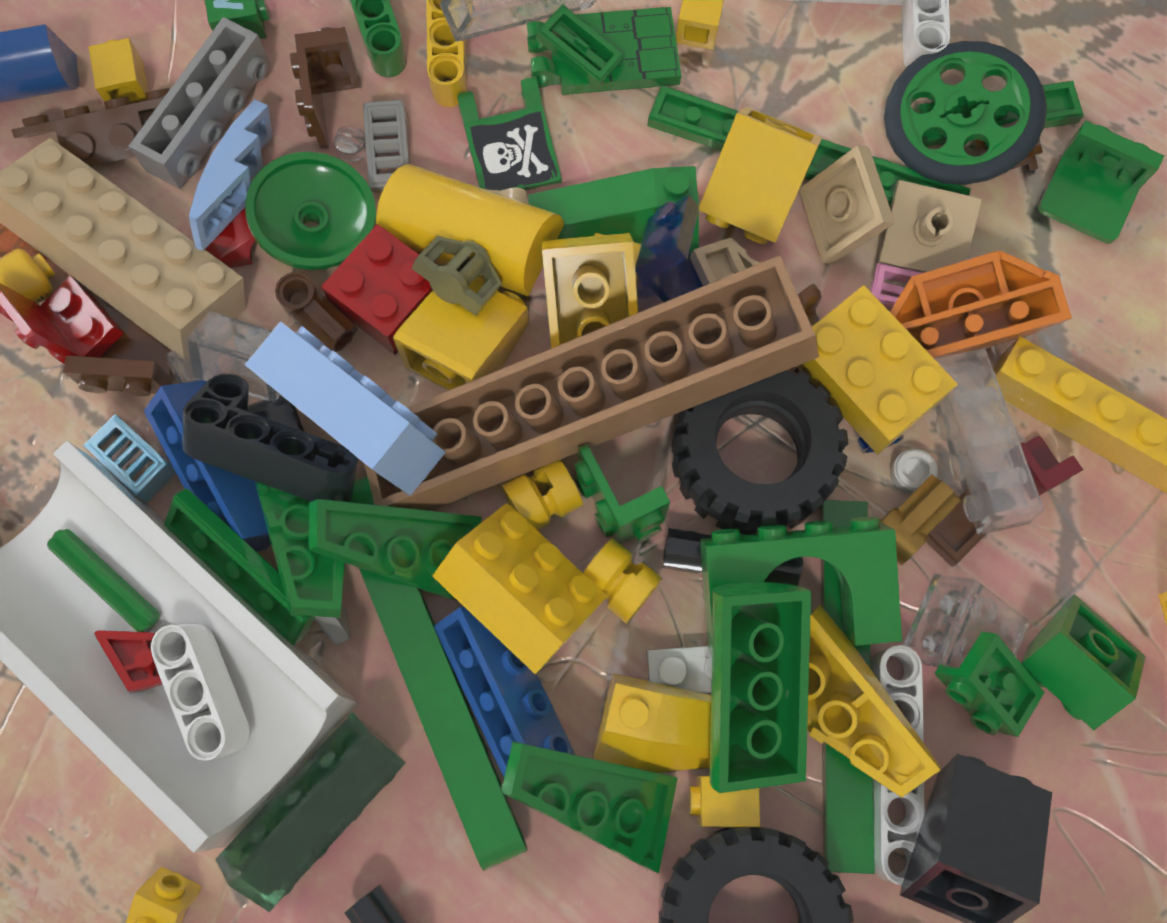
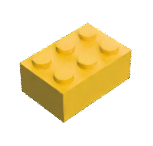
(588, 284)
(875, 370)
(519, 586)

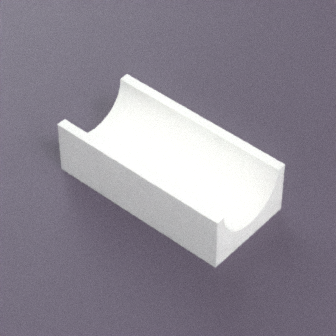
(53, 650)

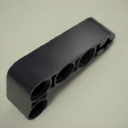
(257, 448)

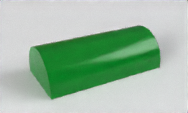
(759, 685)

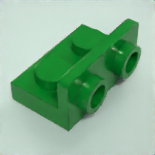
(992, 687)

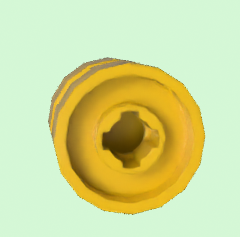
(554, 483)
(621, 580)

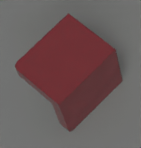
(1044, 466)

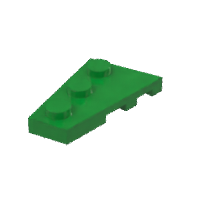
(309, 579)

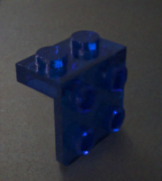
(664, 251)

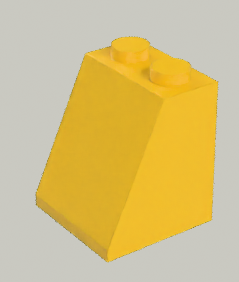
(758, 175)
(456, 346)

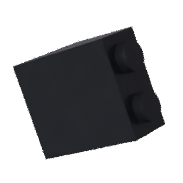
(980, 844)

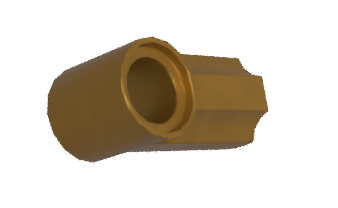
(919, 515)

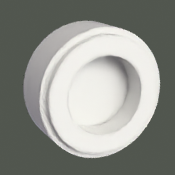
(912, 469)

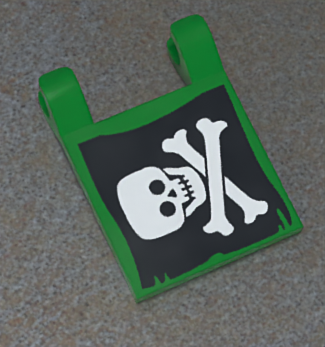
(511, 146)

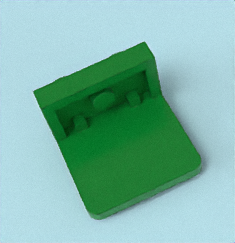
(1098, 181)
(633, 519)

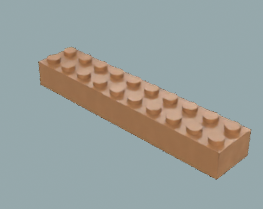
(609, 383)

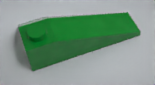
(619, 202)

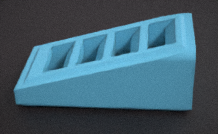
(151, 480)

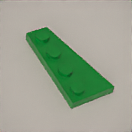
(388, 540)
(599, 799)

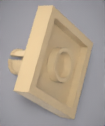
(846, 205)
(929, 228)

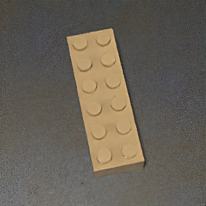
(115, 245)

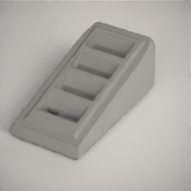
(385, 119)

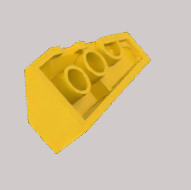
(654, 726)

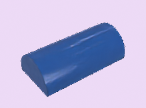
(35, 64)

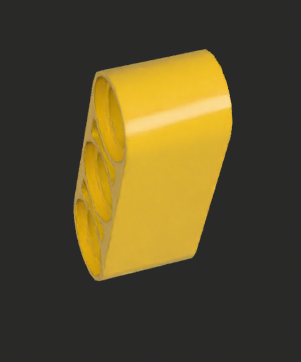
(444, 61)

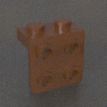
(322, 65)
(130, 365)

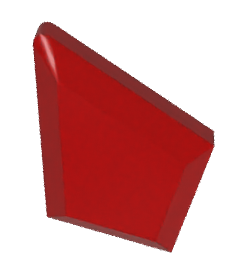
(131, 658)

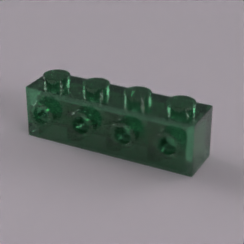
(309, 813)

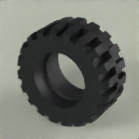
(749, 505)
(747, 852)

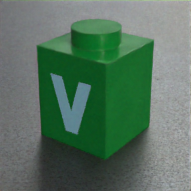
(245, 13)

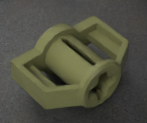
(452, 280)

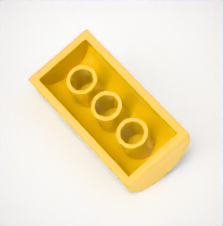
(426, 205)

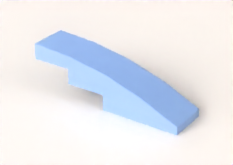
(229, 173)

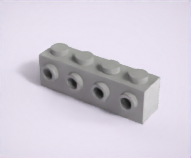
(201, 103)

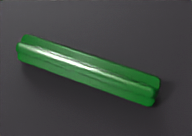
(103, 580)

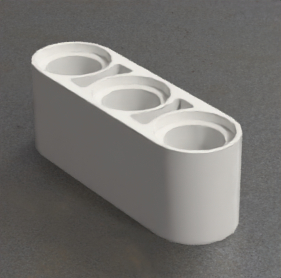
(181, 677)

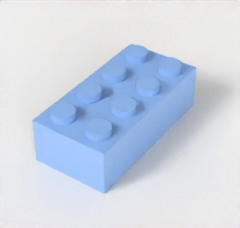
(347, 406)

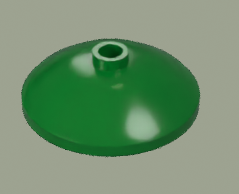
(307, 189)

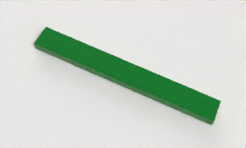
(711, 122)
(846, 789)

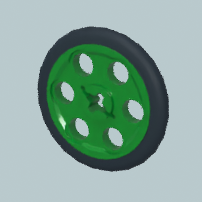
(1006, 145)

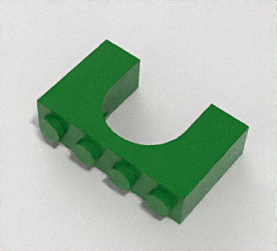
(859, 554)

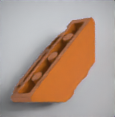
(980, 304)

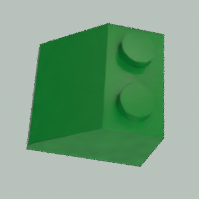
(1085, 663)

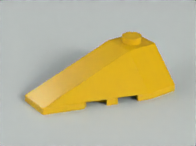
(858, 715)

